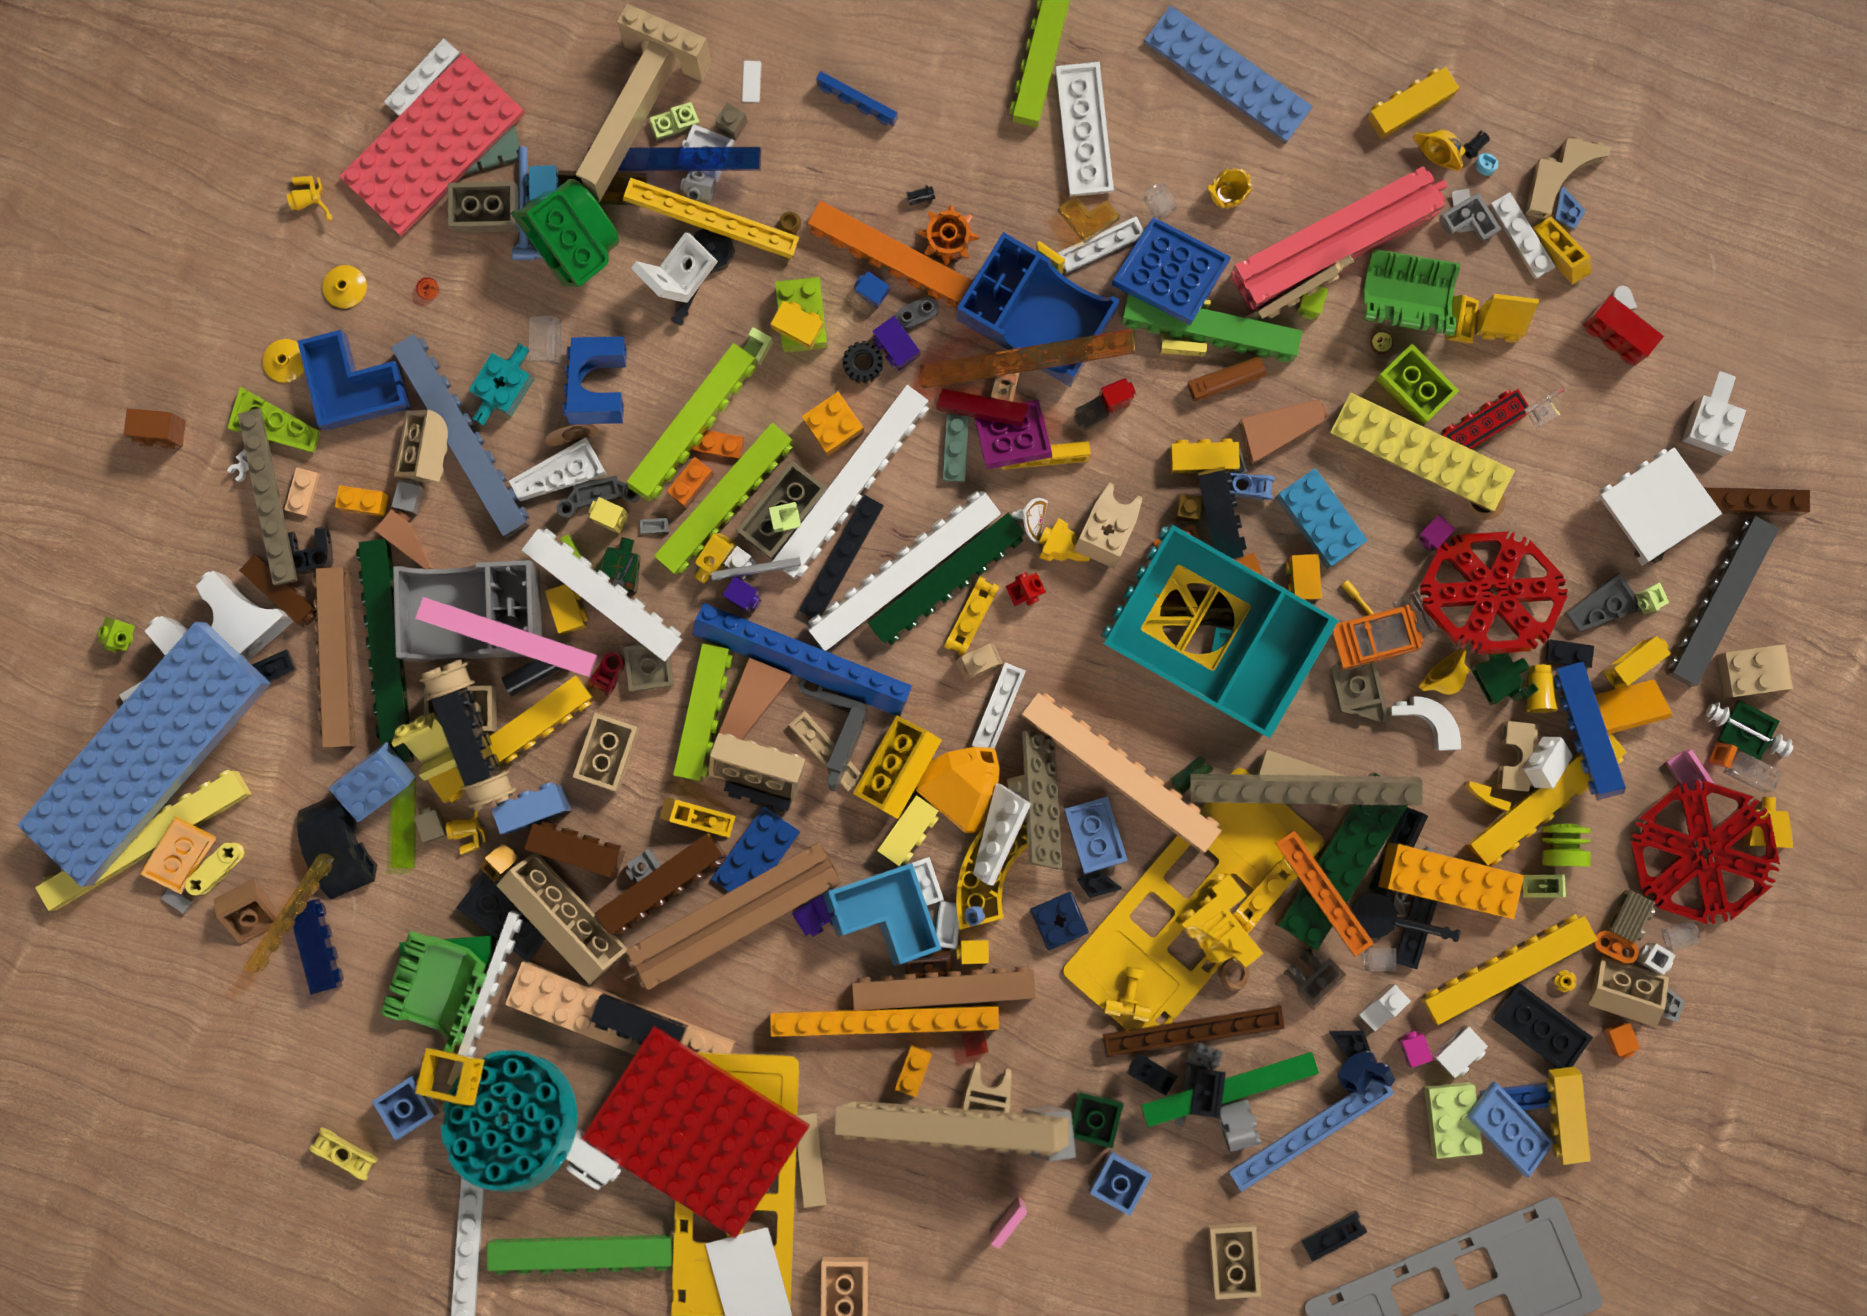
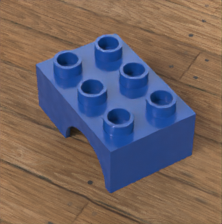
(1028, 302)

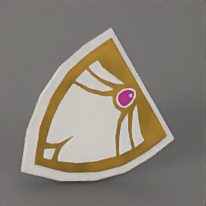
(1032, 517)

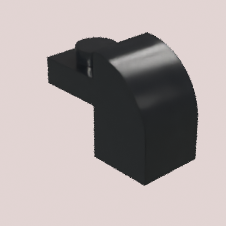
(1152, 1074)

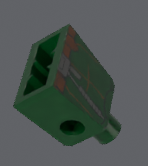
(622, 565)

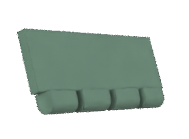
(505, 147)

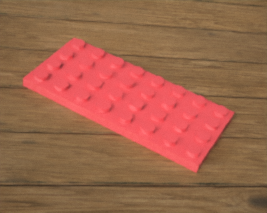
(432, 144)

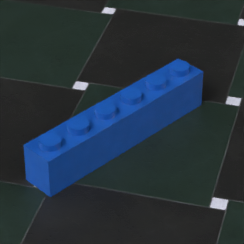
(1589, 730)

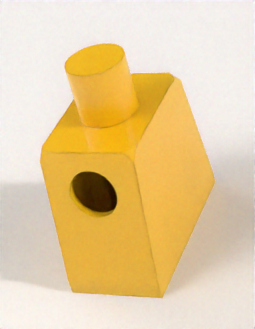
(720, 549)
(1780, 824)

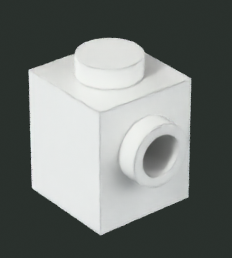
(1656, 958)

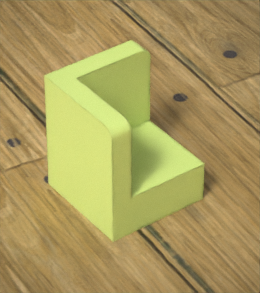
(758, 345)
(785, 517)

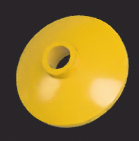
(351, 294)
(288, 370)

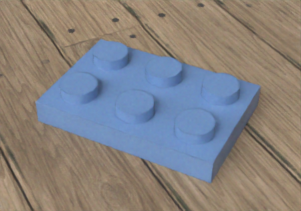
(1095, 835)

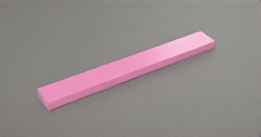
(506, 637)

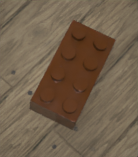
(575, 850)

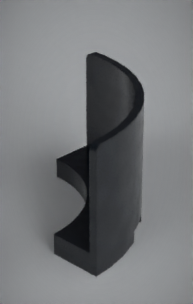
(330, 830)

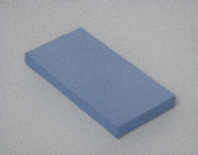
(1510, 1129)

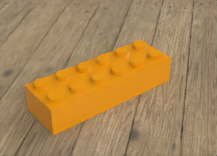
(1451, 880)

